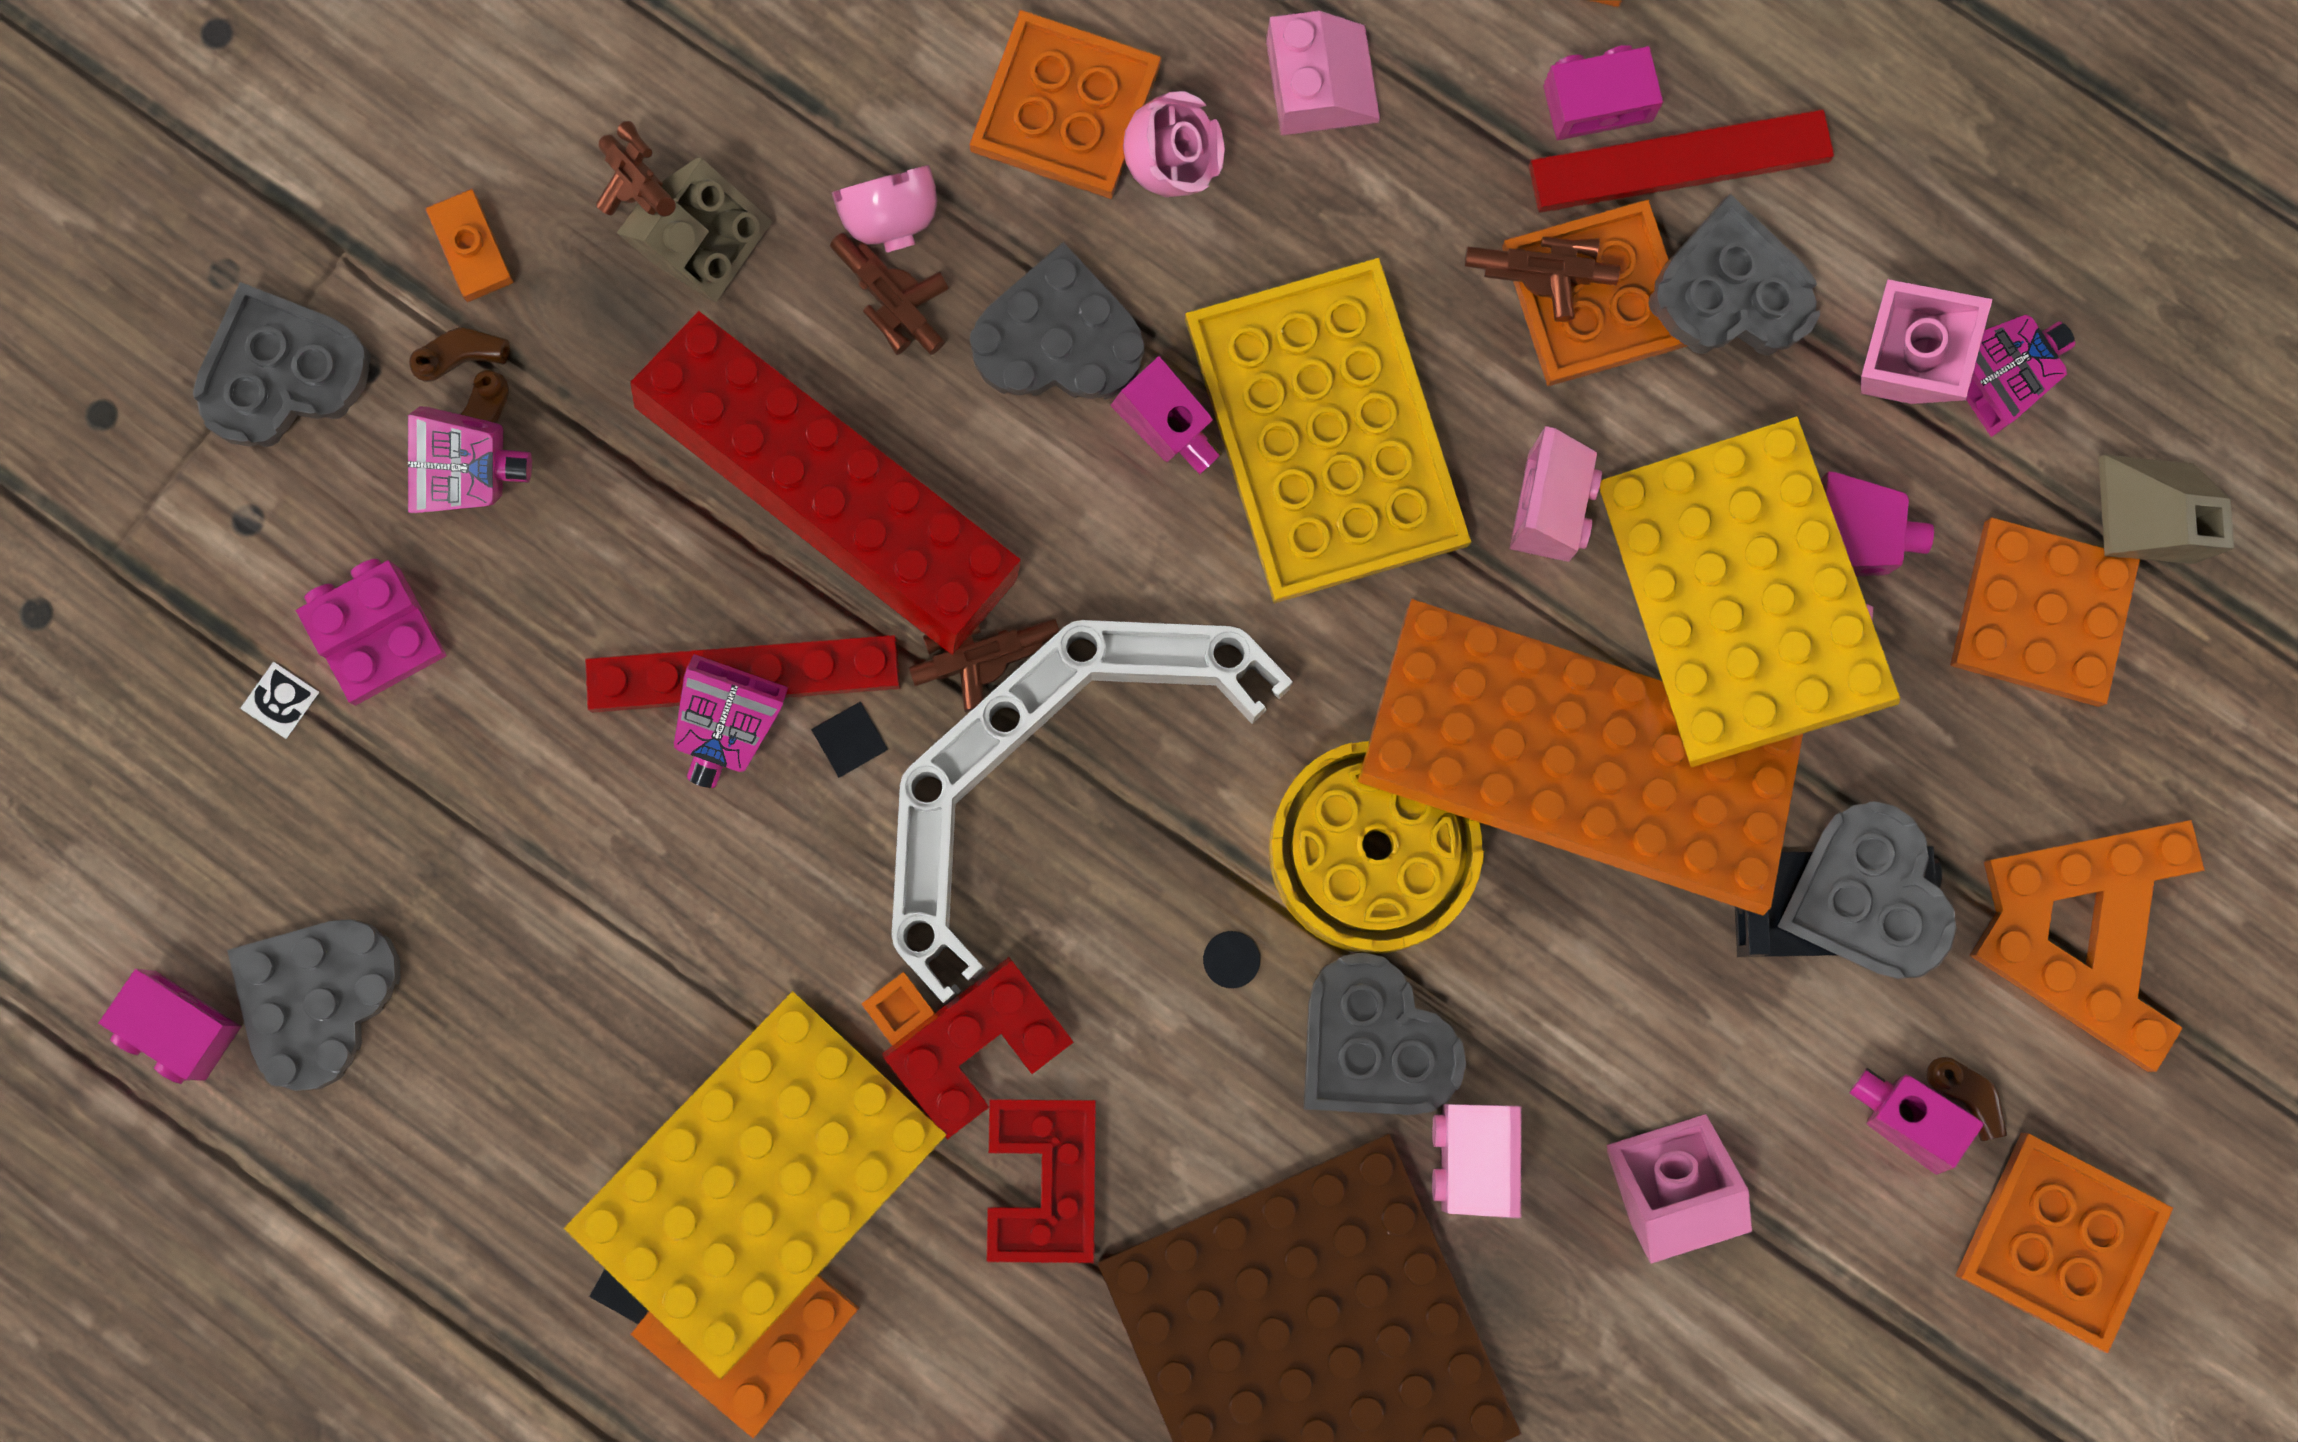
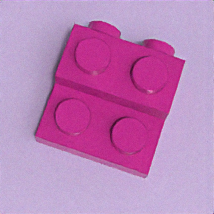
(370, 630)

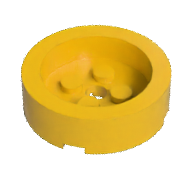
(1362, 900)

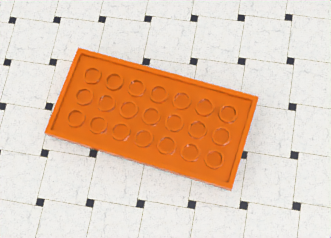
(1574, 759)

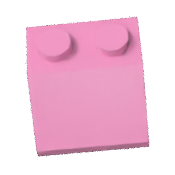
(1320, 72)
(1924, 344)
(1555, 497)
(1478, 1160)
(1680, 1188)

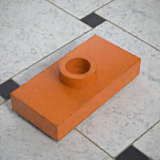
(469, 245)

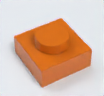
(898, 1008)

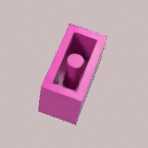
(1602, 92)
(168, 1026)

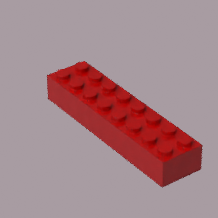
(825, 482)

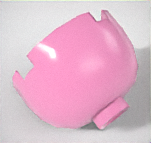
(1173, 145)
(889, 208)

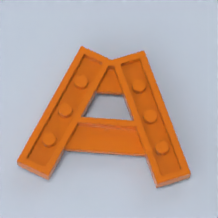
(2106, 989)

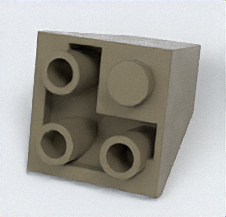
(706, 233)
(2162, 511)

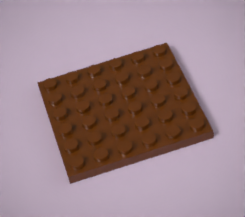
(1310, 1316)

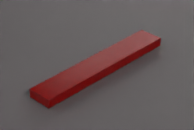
(1681, 161)

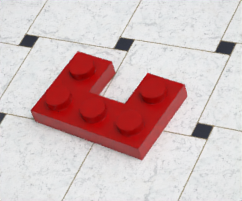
(932, 1053)
(1066, 1220)

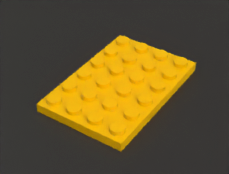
(1327, 430)
(1747, 593)
(755, 1184)

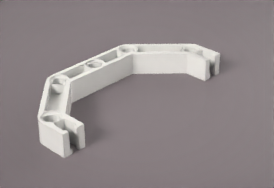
(1038, 692)

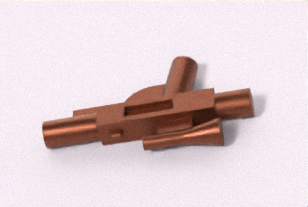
(632, 178)
(1547, 273)
(896, 292)
(982, 661)

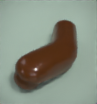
(455, 349)
(487, 396)
(1971, 1090)

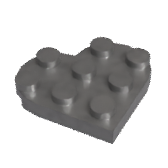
(1735, 284)
(1057, 331)
(276, 365)
(1870, 895)
(310, 995)
(1372, 1044)

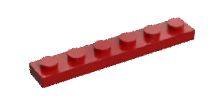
(803, 667)

